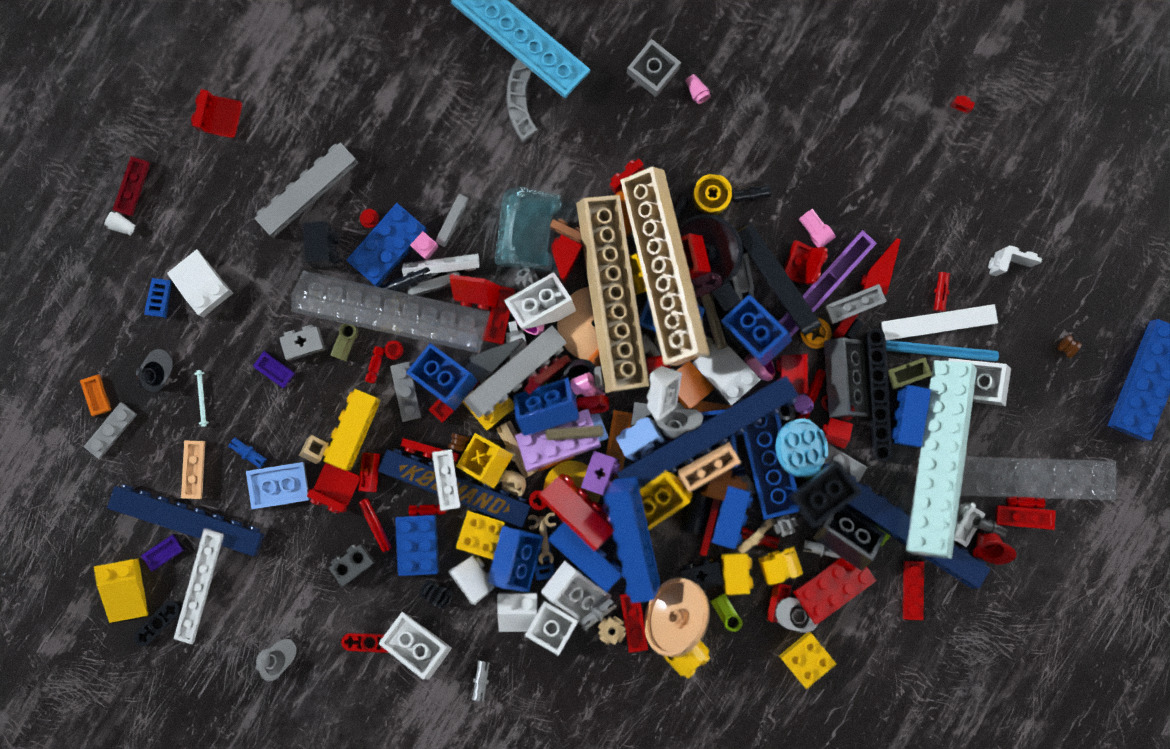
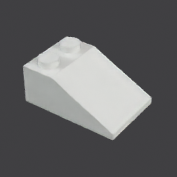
(199, 283)
(541, 303)
(727, 373)
(990, 382)
(472, 578)
(574, 591)
(415, 646)

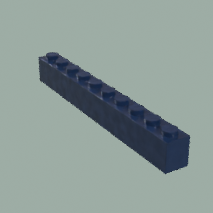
(712, 432)
(897, 524)

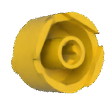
(712, 183)
(780, 565)
(686, 664)

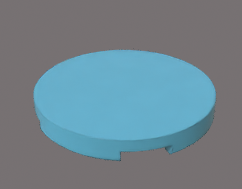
(801, 448)

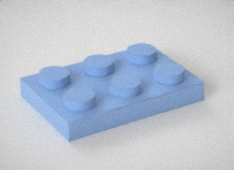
(277, 485)

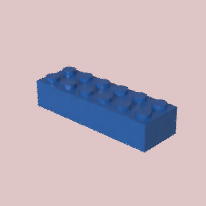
(1146, 385)
(769, 476)
(633, 539)

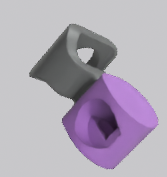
(803, 406)

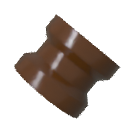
(1069, 346)
(458, 442)

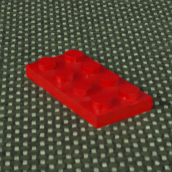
(832, 589)

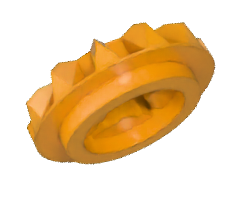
(818, 342)

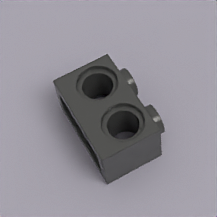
(354, 568)

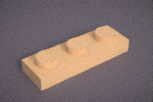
(193, 469)

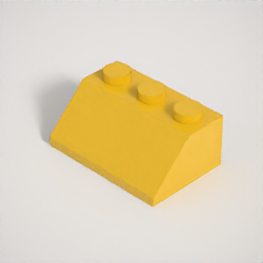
(663, 497)

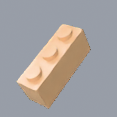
(708, 466)

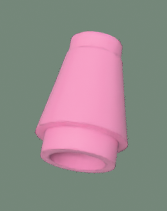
(698, 90)

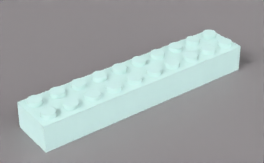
(942, 459)

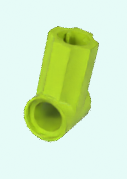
(725, 611)

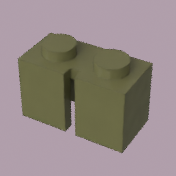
(908, 373)

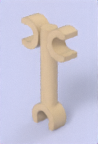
(542, 523)
(758, 534)

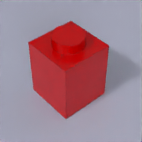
(837, 432)

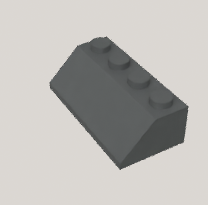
(846, 378)

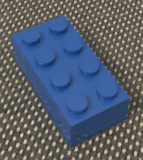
(386, 245)
(589, 561)

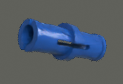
(247, 452)

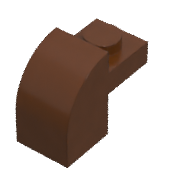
(718, 486)

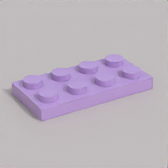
(540, 452)

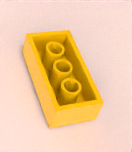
(351, 430)

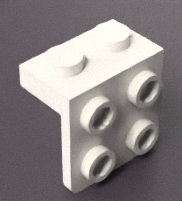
(1002, 258)
(964, 527)

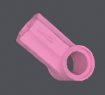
(819, 232)
(585, 385)

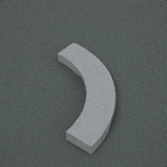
(517, 101)

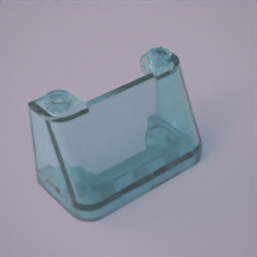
(526, 229)

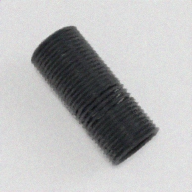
(696, 513)

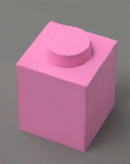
(424, 246)

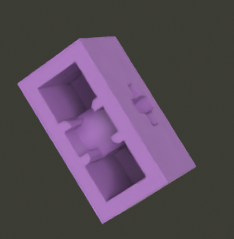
(594, 481)

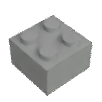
(653, 67)

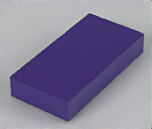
(274, 369)
(162, 552)

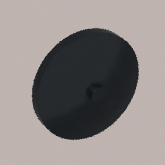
(721, 245)

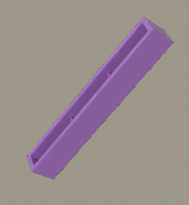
(832, 276)

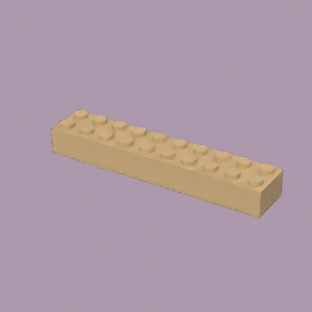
(664, 267)
(612, 293)

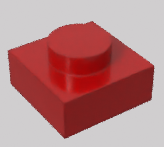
(962, 104)

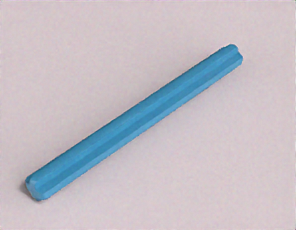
(938, 350)

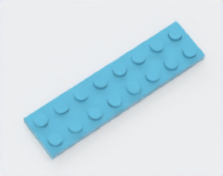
(526, 42)

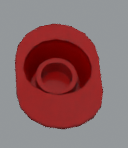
(993, 550)

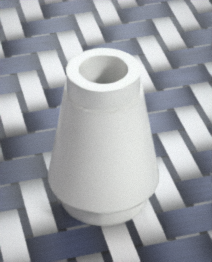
(119, 223)

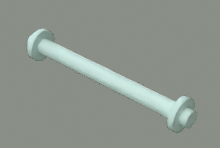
(201, 398)

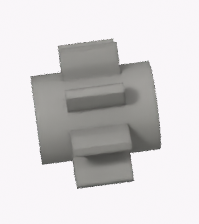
(525, 278)
(785, 525)

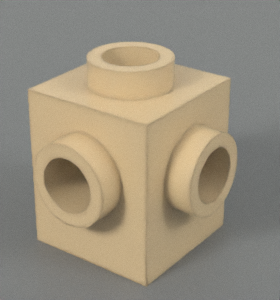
(608, 623)

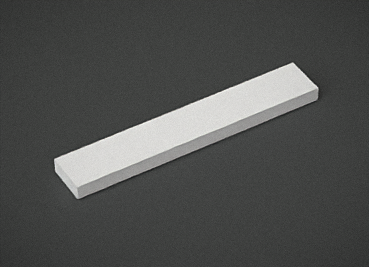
(939, 322)
(198, 586)

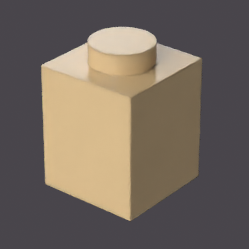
(313, 449)

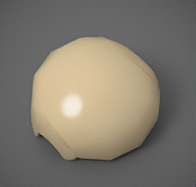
(513, 482)

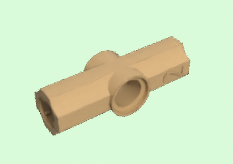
(507, 433)

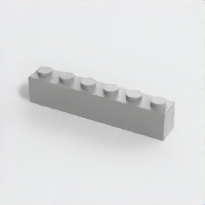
(306, 189)
(515, 371)

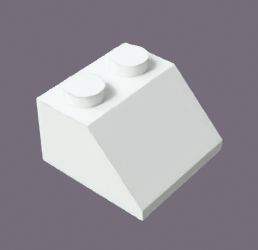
(663, 391)
(516, 611)
(551, 627)

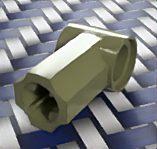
(344, 344)

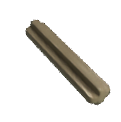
(714, 322)
(574, 432)

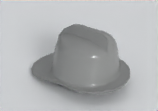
(679, 422)
(793, 616)
(275, 660)

